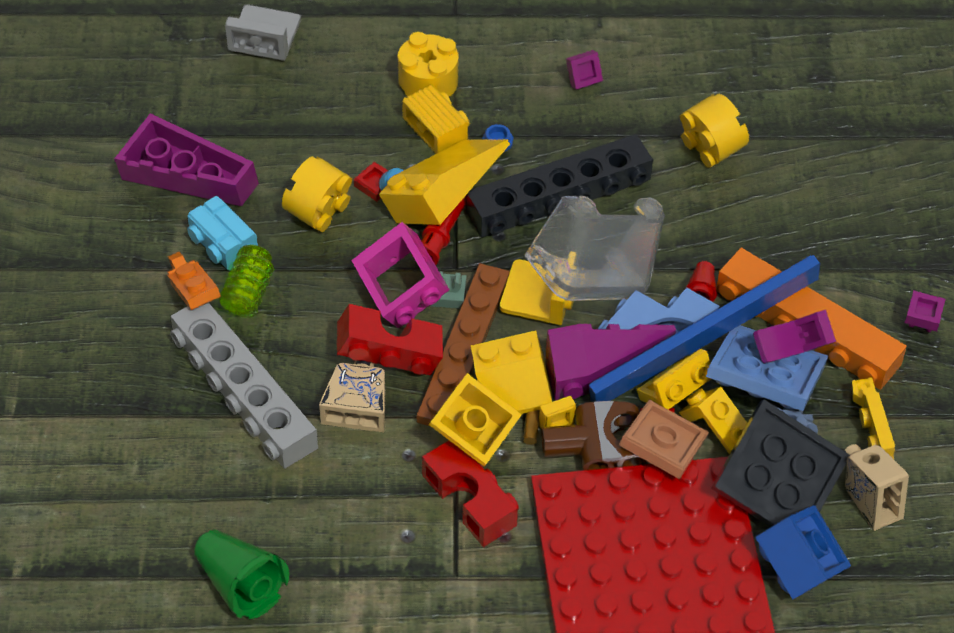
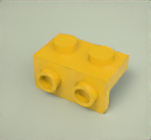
(677, 380)

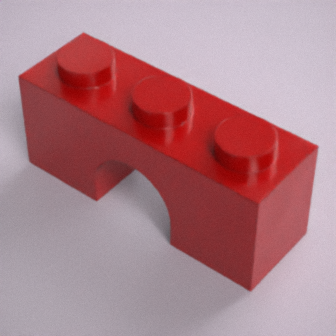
(365, 339)
(491, 510)

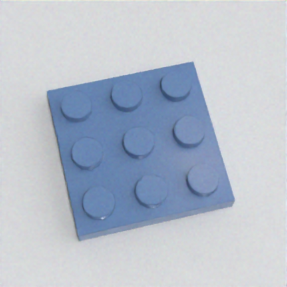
(783, 381)

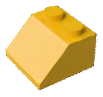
(514, 370)
(475, 419)

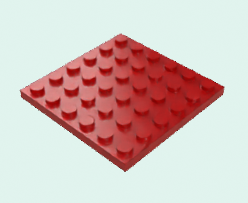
(648, 552)

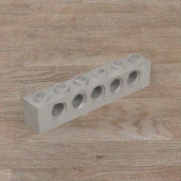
(230, 362)

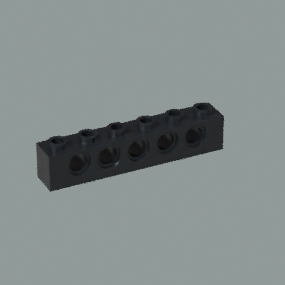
(539, 190)

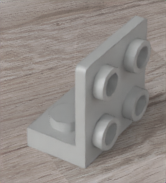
(262, 32)

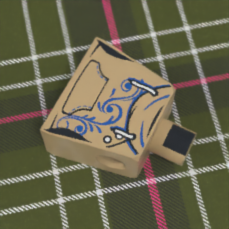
(355, 397)
(876, 485)

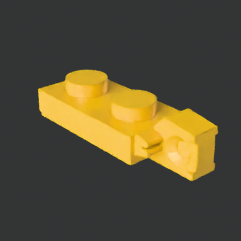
(873, 414)

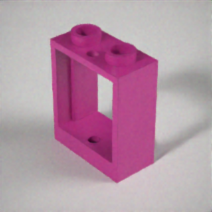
(385, 254)

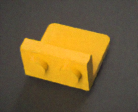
(530, 297)

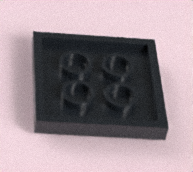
(779, 467)

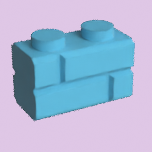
(219, 231)

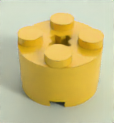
(428, 61)
(713, 129)
(317, 193)

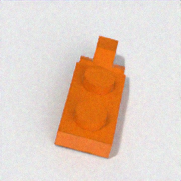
(191, 282)

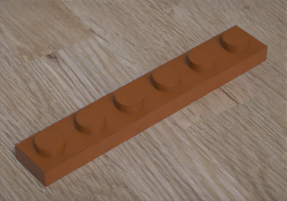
(469, 329)

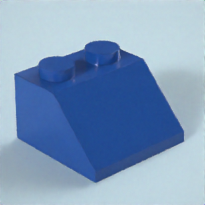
(802, 552)

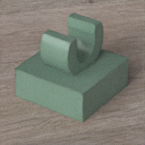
(455, 296)

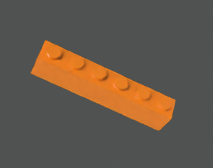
(858, 344)

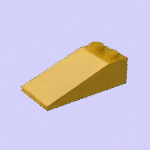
(439, 183)

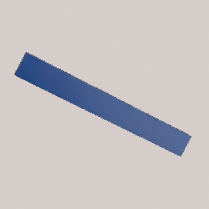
(705, 330)

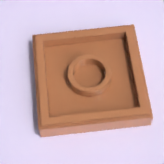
(664, 439)

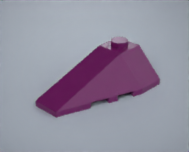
(583, 354)

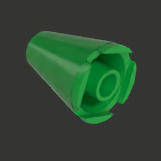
(242, 573)

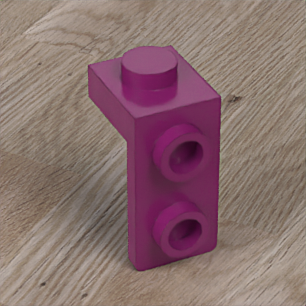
(794, 337)

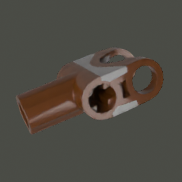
(594, 436)

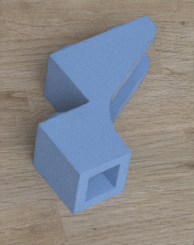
(680, 311)

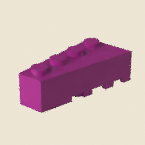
(185, 163)

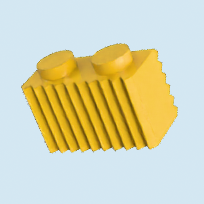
(435, 118)

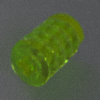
(247, 281)

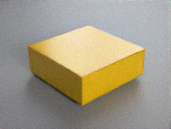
(557, 413)

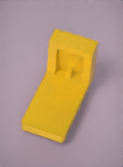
(718, 413)

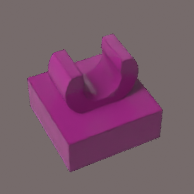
(584, 69)
(925, 311)

